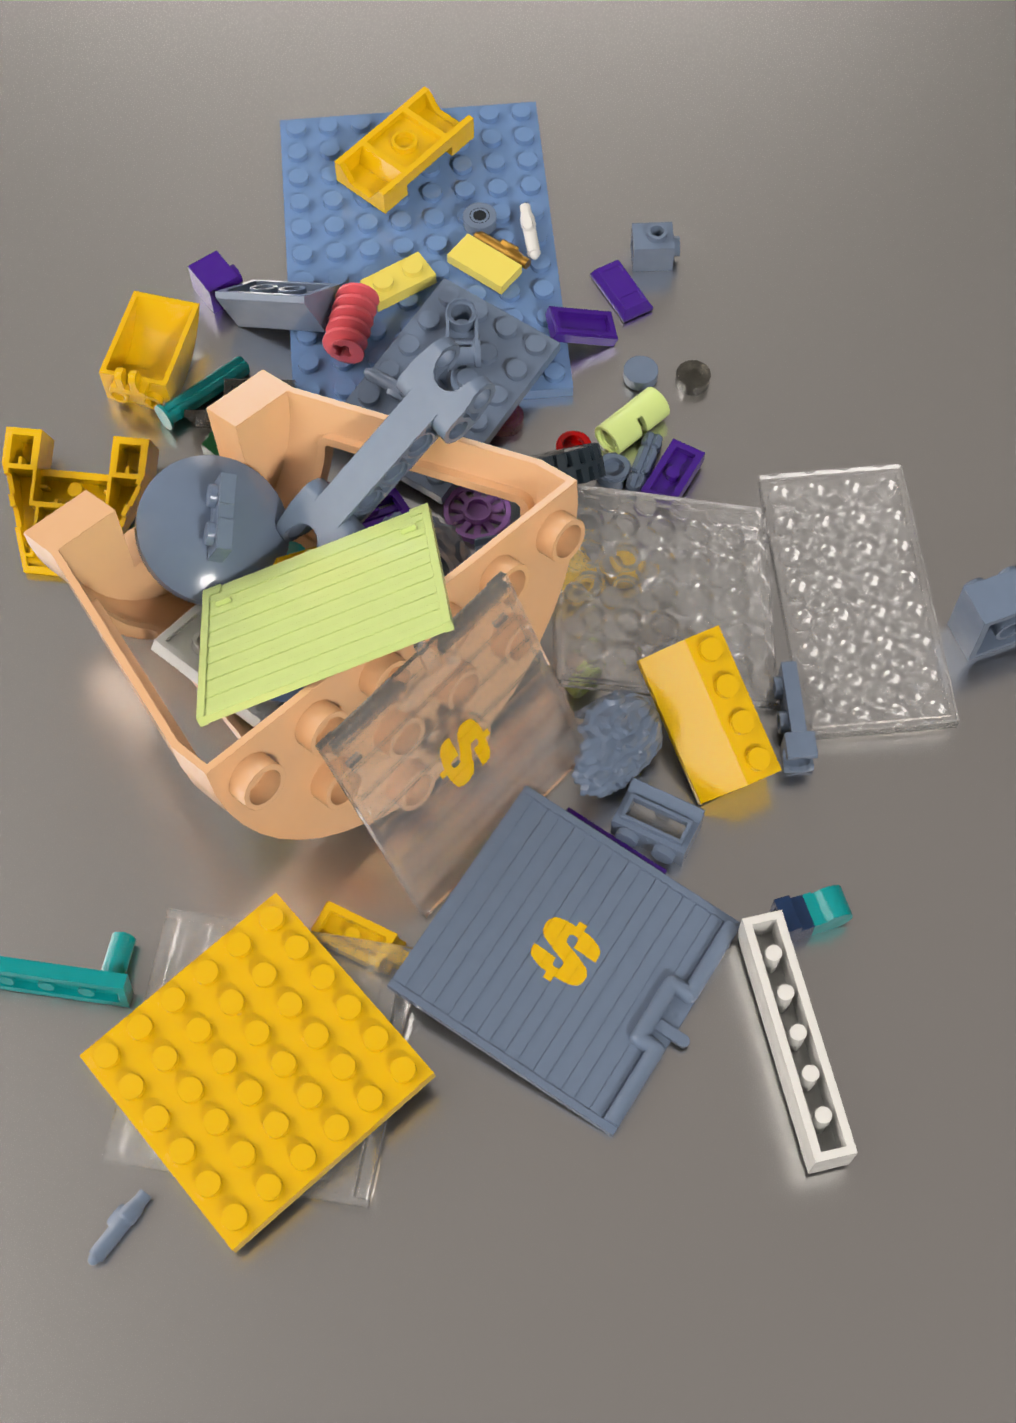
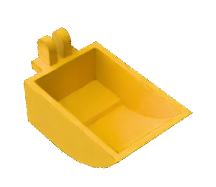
(151, 350)

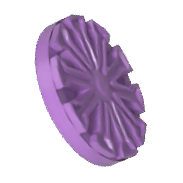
(476, 513)

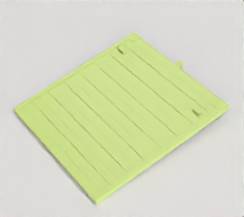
(320, 614)

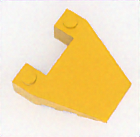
(41, 490)

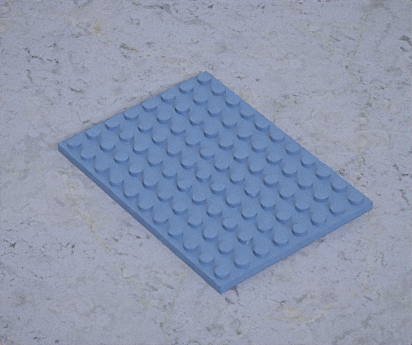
(344, 238)

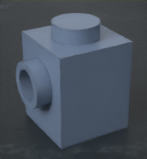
(653, 246)

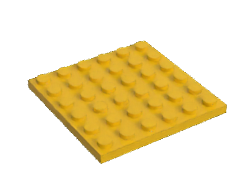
(256, 1070)

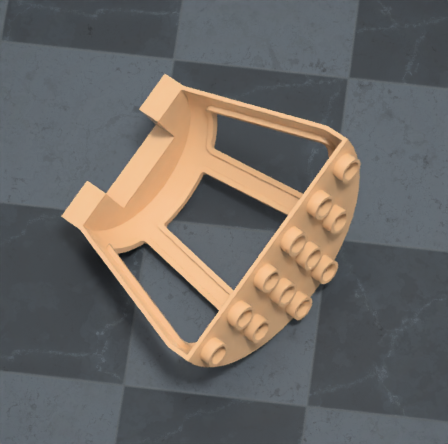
(288, 435)

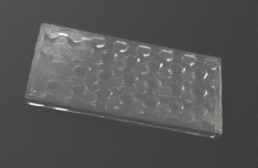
(856, 602)

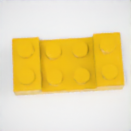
(401, 150)

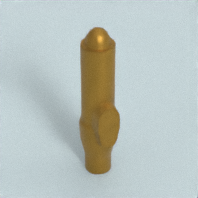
(504, 247)

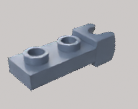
(798, 744)

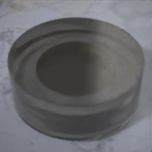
(693, 377)

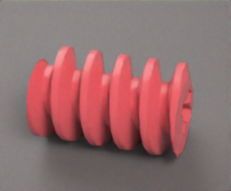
(350, 322)

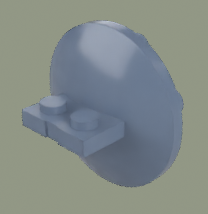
(207, 525)

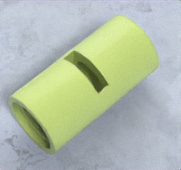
(632, 421)

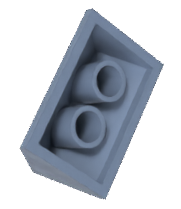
(279, 304)

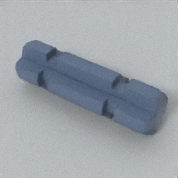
(644, 461)

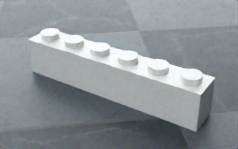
(796, 1043)

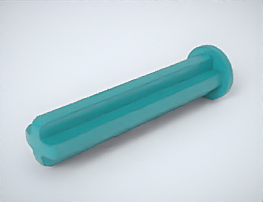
(201, 392)

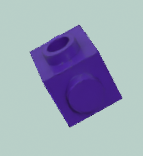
(211, 275)

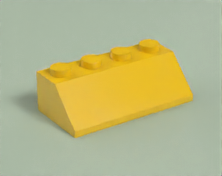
(709, 715)

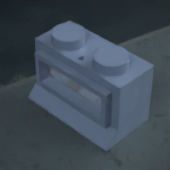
(657, 822)

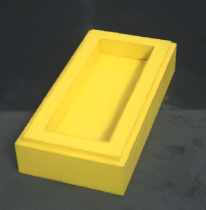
(484, 263)

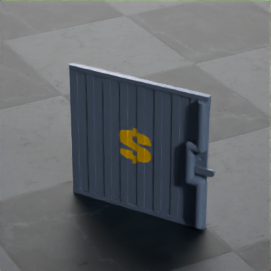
(566, 959)

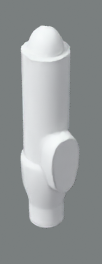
(528, 225)

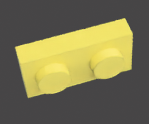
(401, 280)

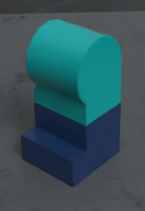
(814, 912)

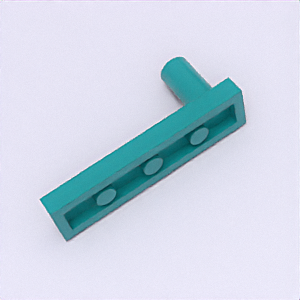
(102, 986)

